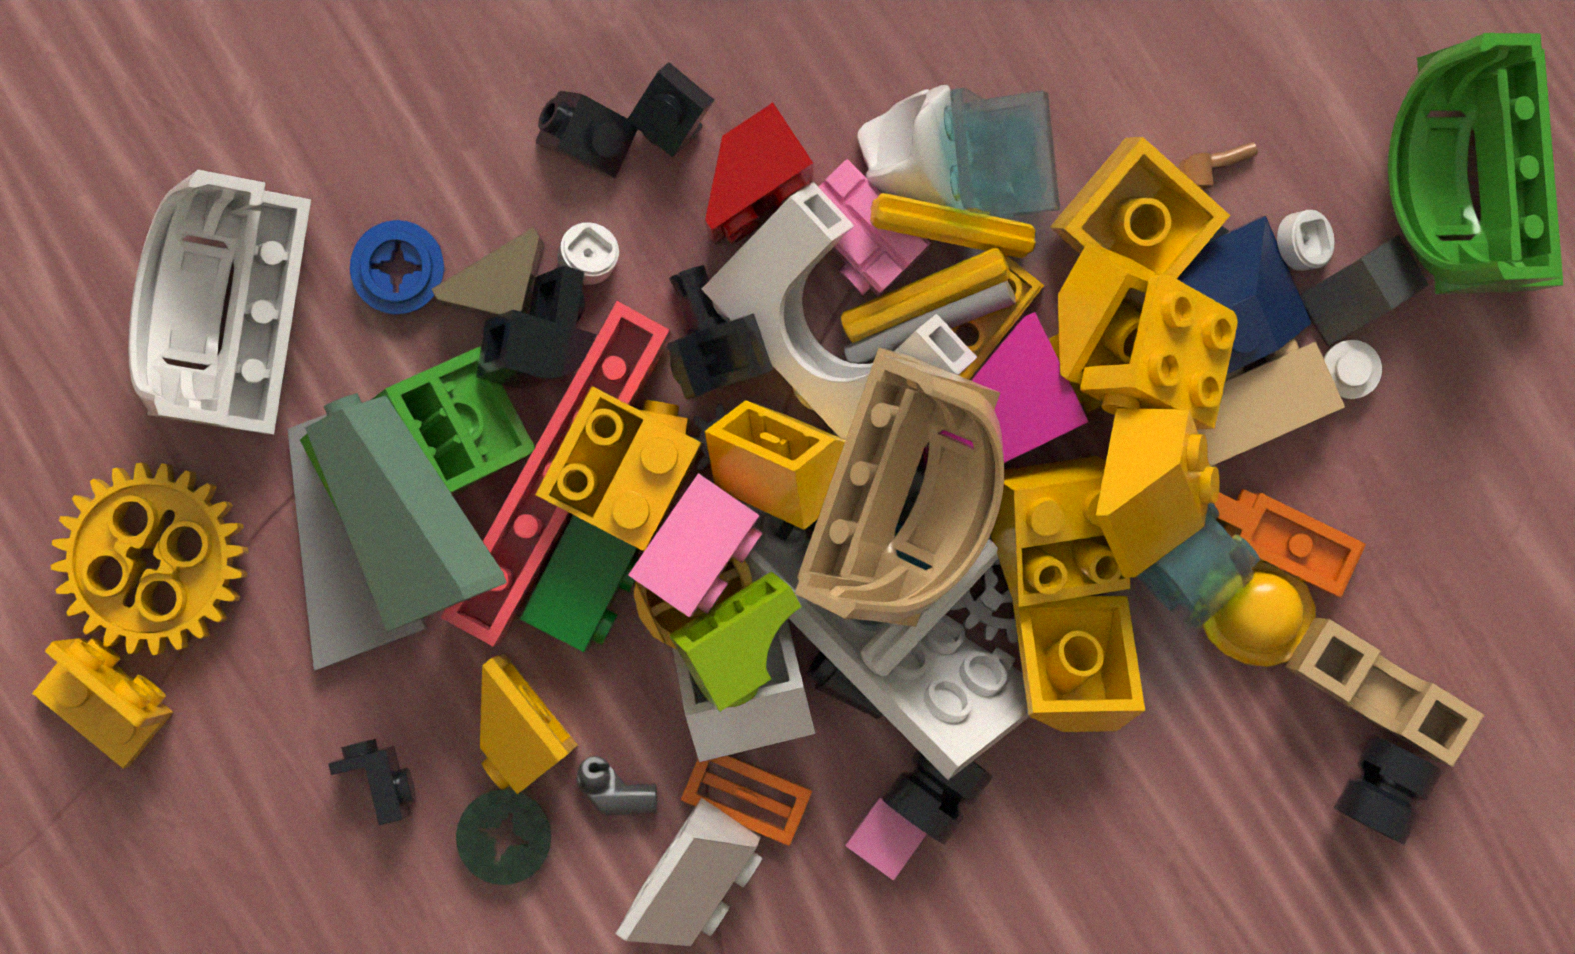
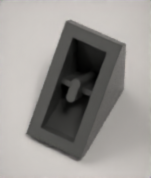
(1363, 291)

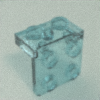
(1002, 153)

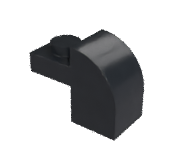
(541, 345)

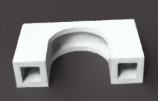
(770, 280)

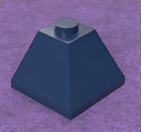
(1253, 281)

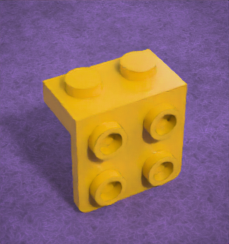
(1176, 355)

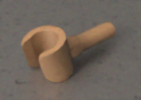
(1200, 165)

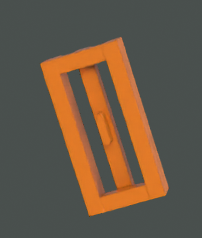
(761, 775)

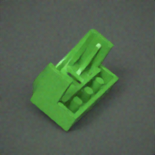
(1504, 95)

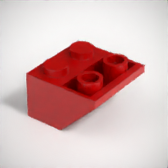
(755, 169)

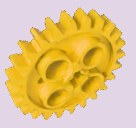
(102, 534)

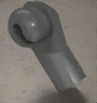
(610, 793)

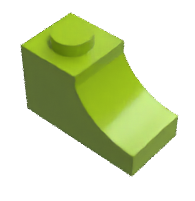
(732, 642)

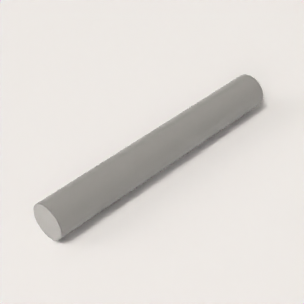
(952, 314)

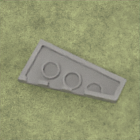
(338, 597)

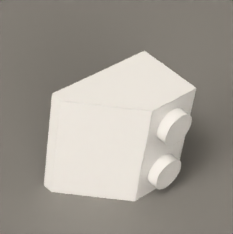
(771, 717)

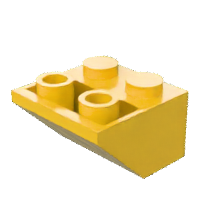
(773, 462)
(619, 469)
(1051, 533)

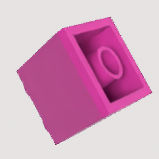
(1033, 396)

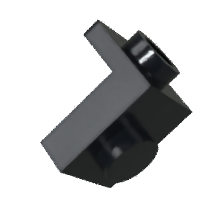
(671, 110)
(586, 132)
(719, 356)
(389, 785)

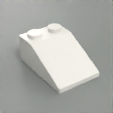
(692, 879)

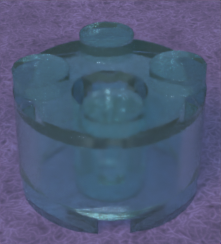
(1202, 571)

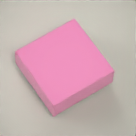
(885, 839)

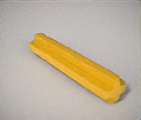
(952, 225)
(926, 294)

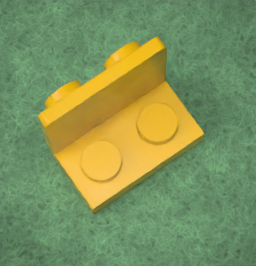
(102, 699)

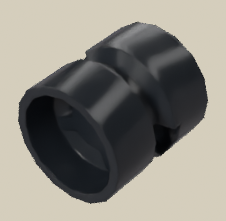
(1388, 789)
(931, 799)

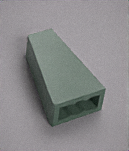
(399, 513)

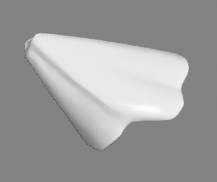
(910, 149)

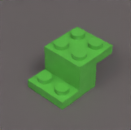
(457, 421)

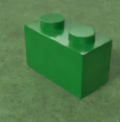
(581, 585)

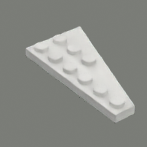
(941, 696)

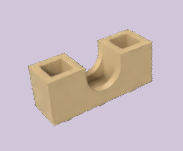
(1383, 692)

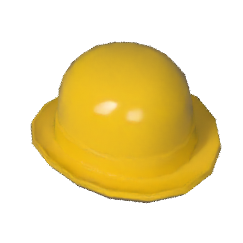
(1263, 619)

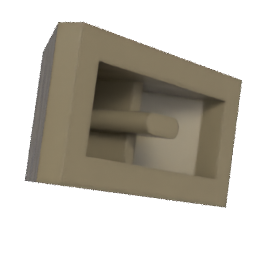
(498, 280)

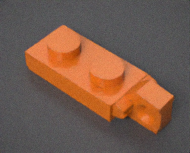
(1292, 540)

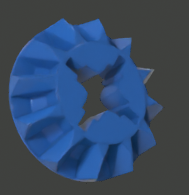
(379, 247)

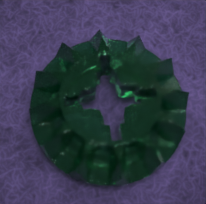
(478, 849)

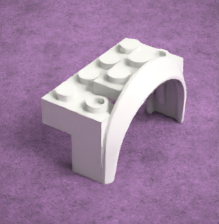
(183, 296)

